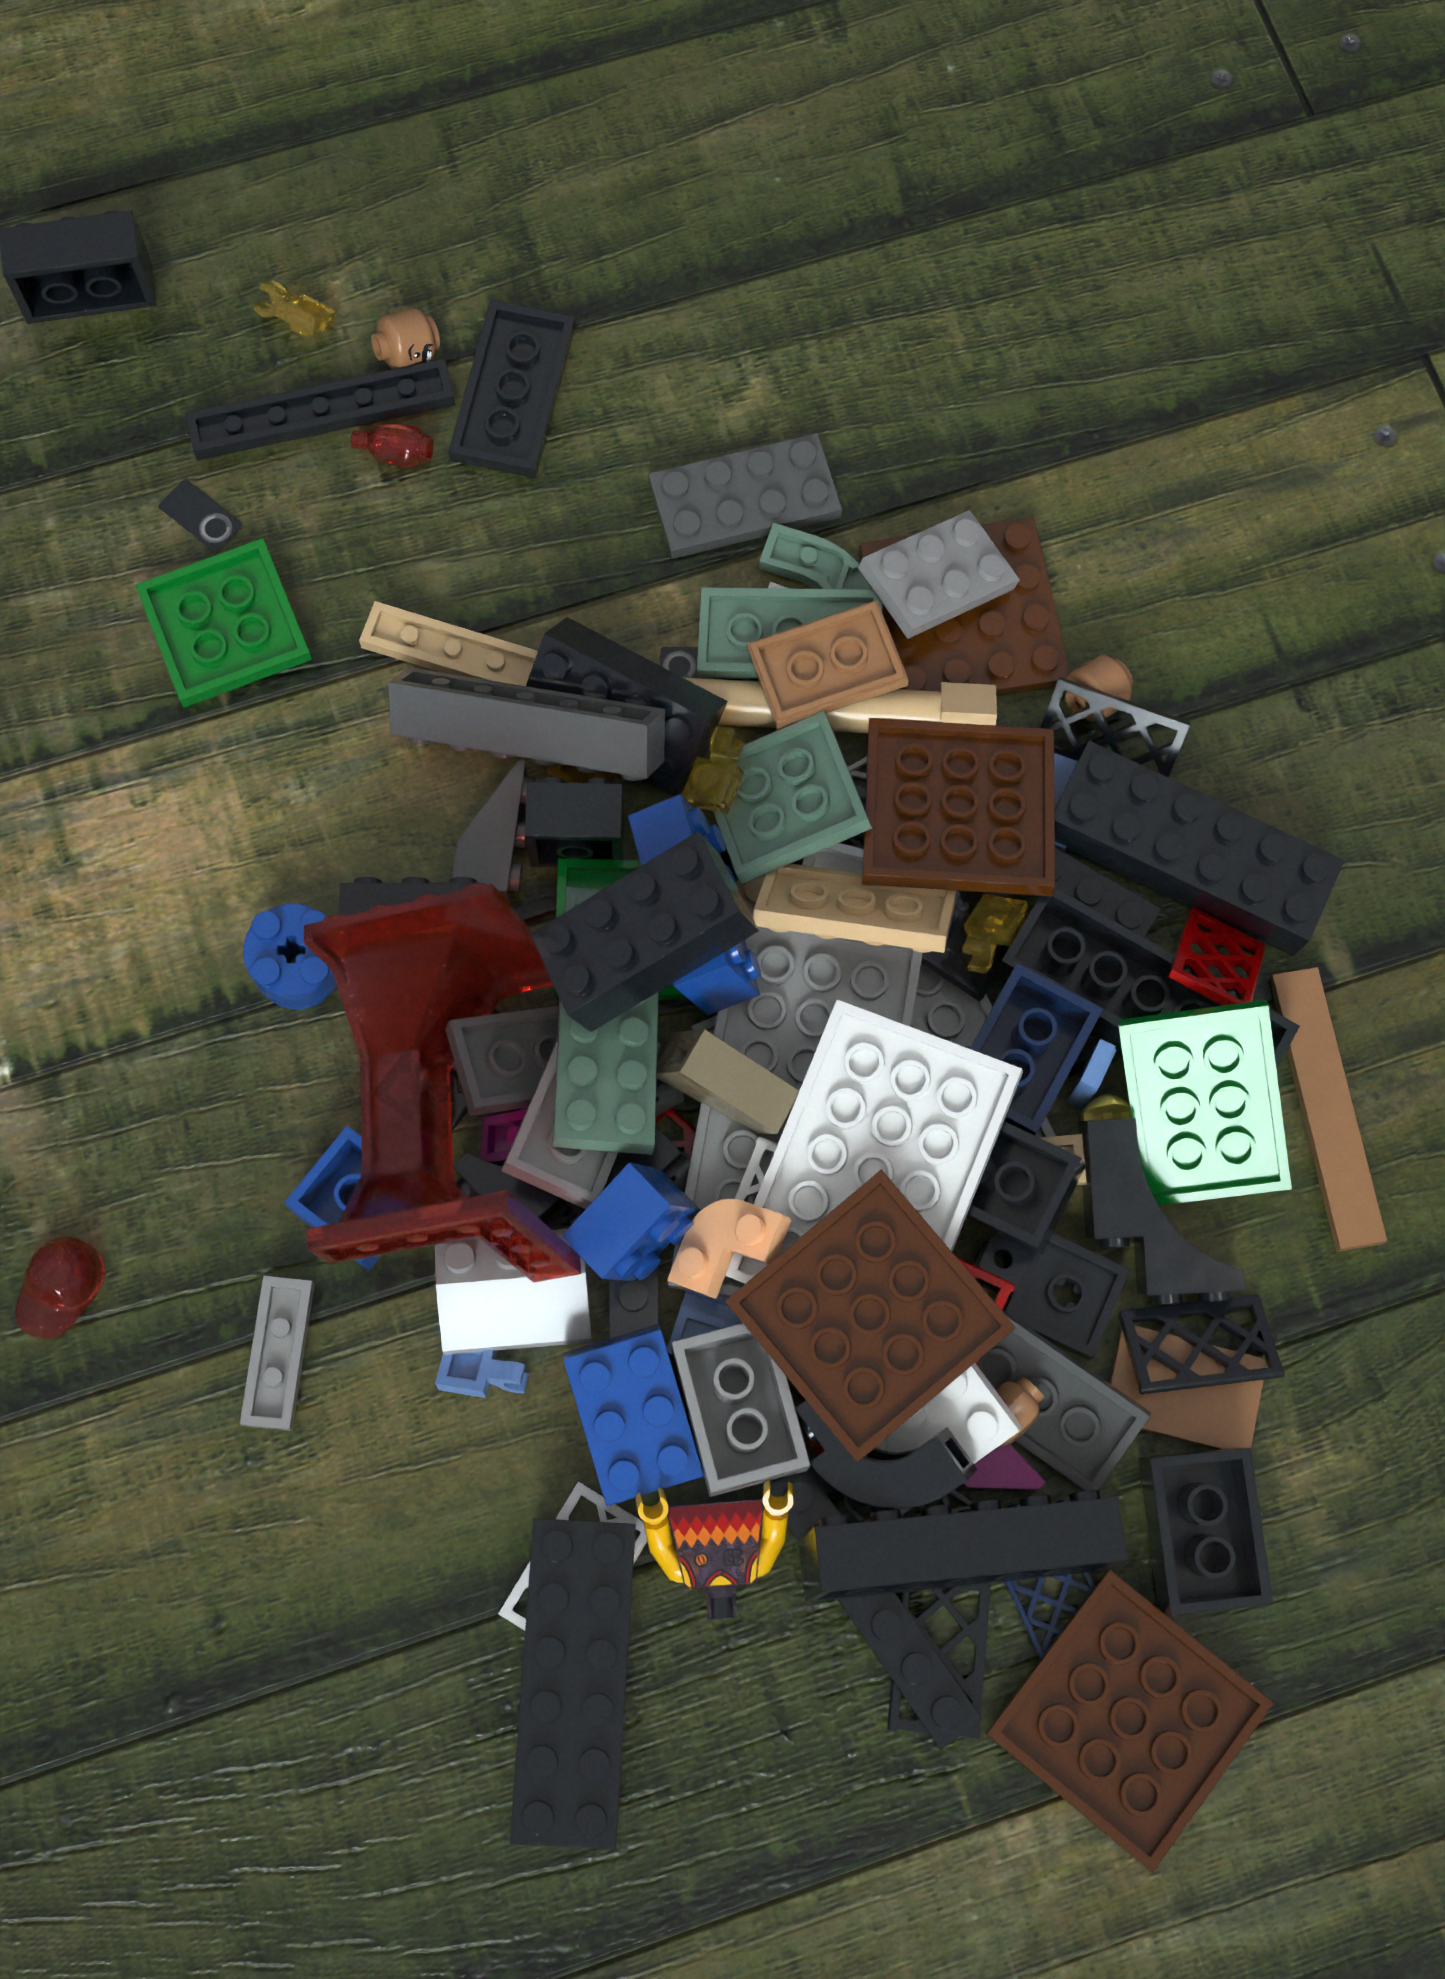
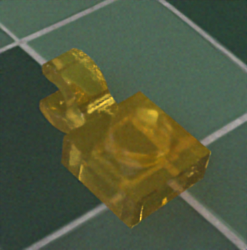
(300, 311)
(716, 779)
(992, 923)

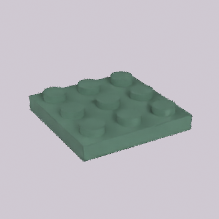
(790, 799)

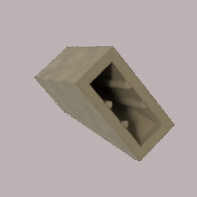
(726, 1080)

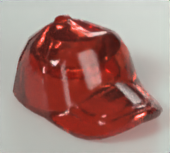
(58, 1286)

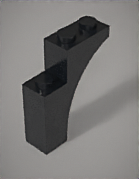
(484, 1178)
(1122, 1207)

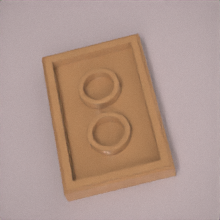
(827, 664)
(1201, 1416)

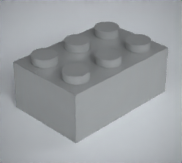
(738, 1410)

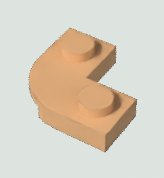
(718, 1233)

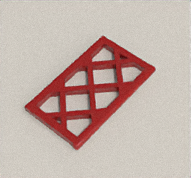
(1230, 938)

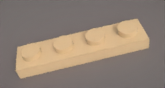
(444, 646)

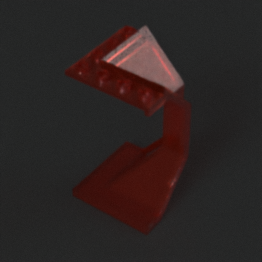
(401, 983)

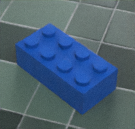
(732, 974)

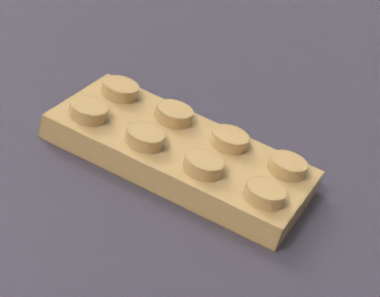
(839, 906)

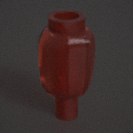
(395, 444)

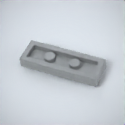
(277, 1353)

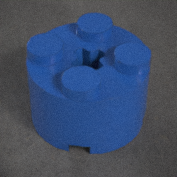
(265, 954)

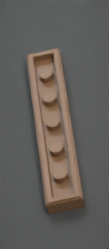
(1328, 1112)

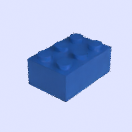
(632, 1414)

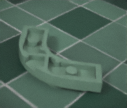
(810, 560)

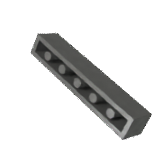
(527, 723)

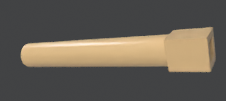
(952, 704)

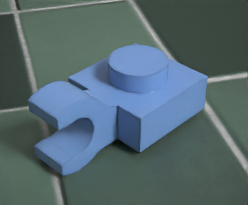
(475, 1371)

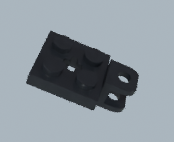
(1094, 1280)

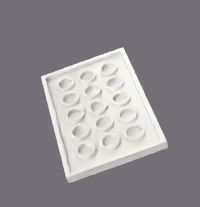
(891, 1104)

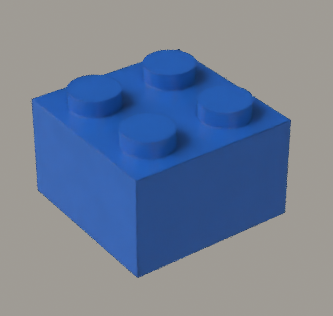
(330, 1184)
(631, 1223)

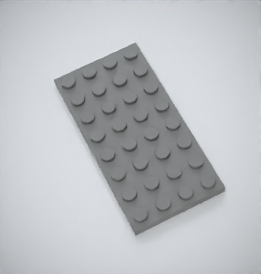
(781, 1033)

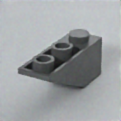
(492, 839)

